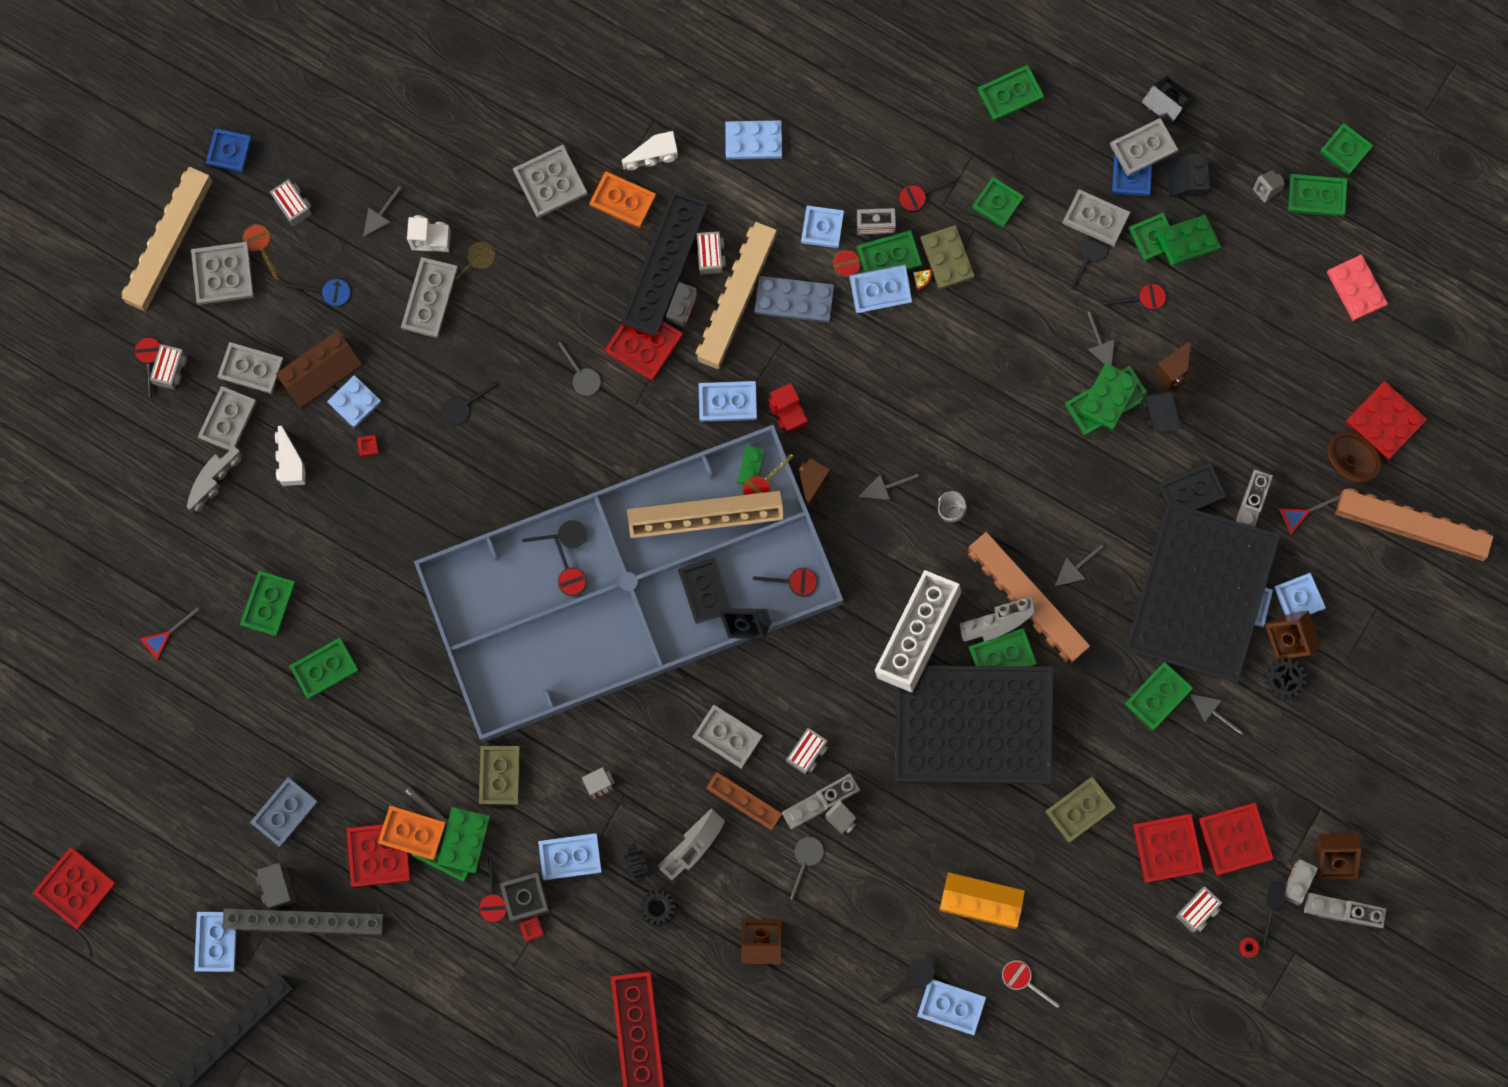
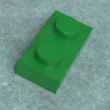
(750, 464)

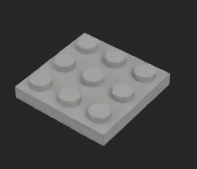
(550, 181)
(222, 273)

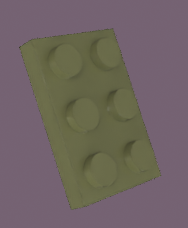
(947, 257)
(499, 775)
(1080, 809)

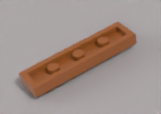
(744, 801)

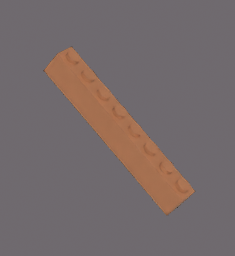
(1414, 525)
(1019, 586)

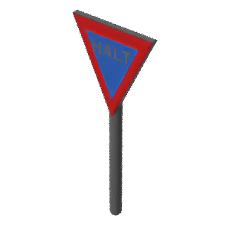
(1294, 517)
(156, 642)

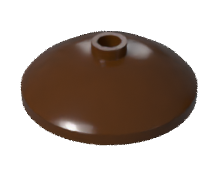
(1354, 457)

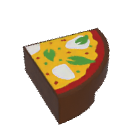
(922, 279)

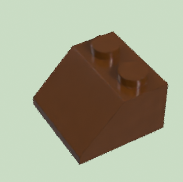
(1174, 367)
(812, 480)
(1293, 635)
(1338, 856)
(761, 942)

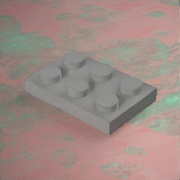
(1143, 147)
(1096, 217)
(250, 368)
(227, 419)
(727, 736)

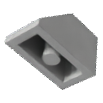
(1268, 185)
(841, 818)

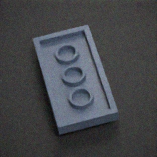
(794, 299)

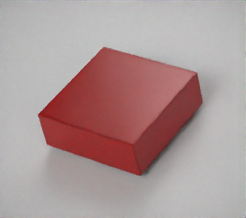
(368, 446)
(531, 929)

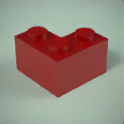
(786, 405)

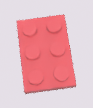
(1357, 287)

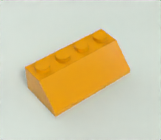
(982, 900)

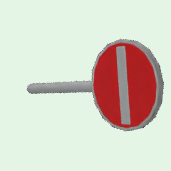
(1018, 976)

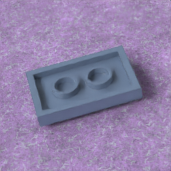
(284, 812)

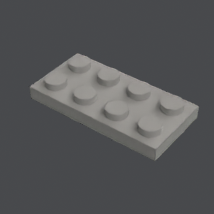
(429, 297)

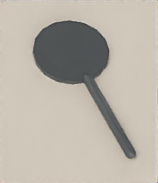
(585, 381)
(808, 852)

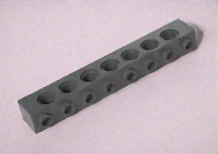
(303, 922)

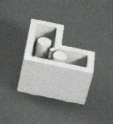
(427, 236)

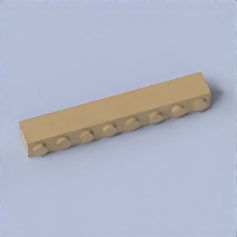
(167, 239)
(736, 295)
(705, 514)

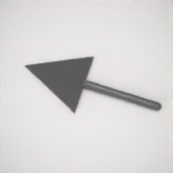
(374, 220)
(1103, 351)
(877, 490)
(1070, 572)
(1207, 706)

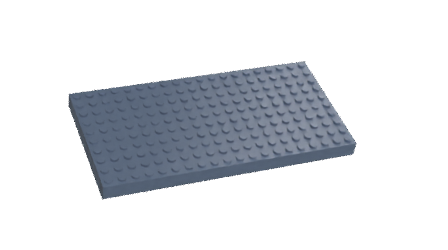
(538, 652)

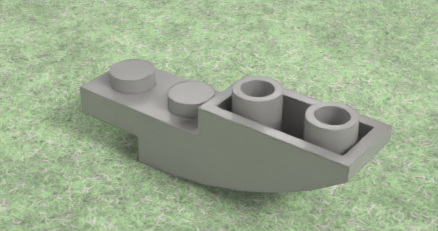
(205, 484)
(1254, 498)
(1002, 621)
(820, 801)
(696, 843)
(1344, 910)

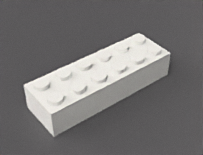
(918, 631)

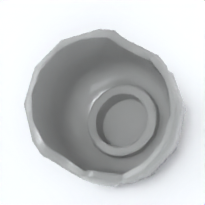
(952, 506)

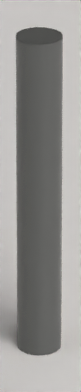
(425, 805)

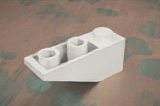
(655, 150)
(291, 467)

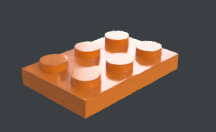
(622, 199)
(412, 833)

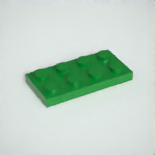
(1087, 425)

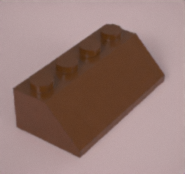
(319, 369)

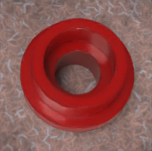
(1255, 947)

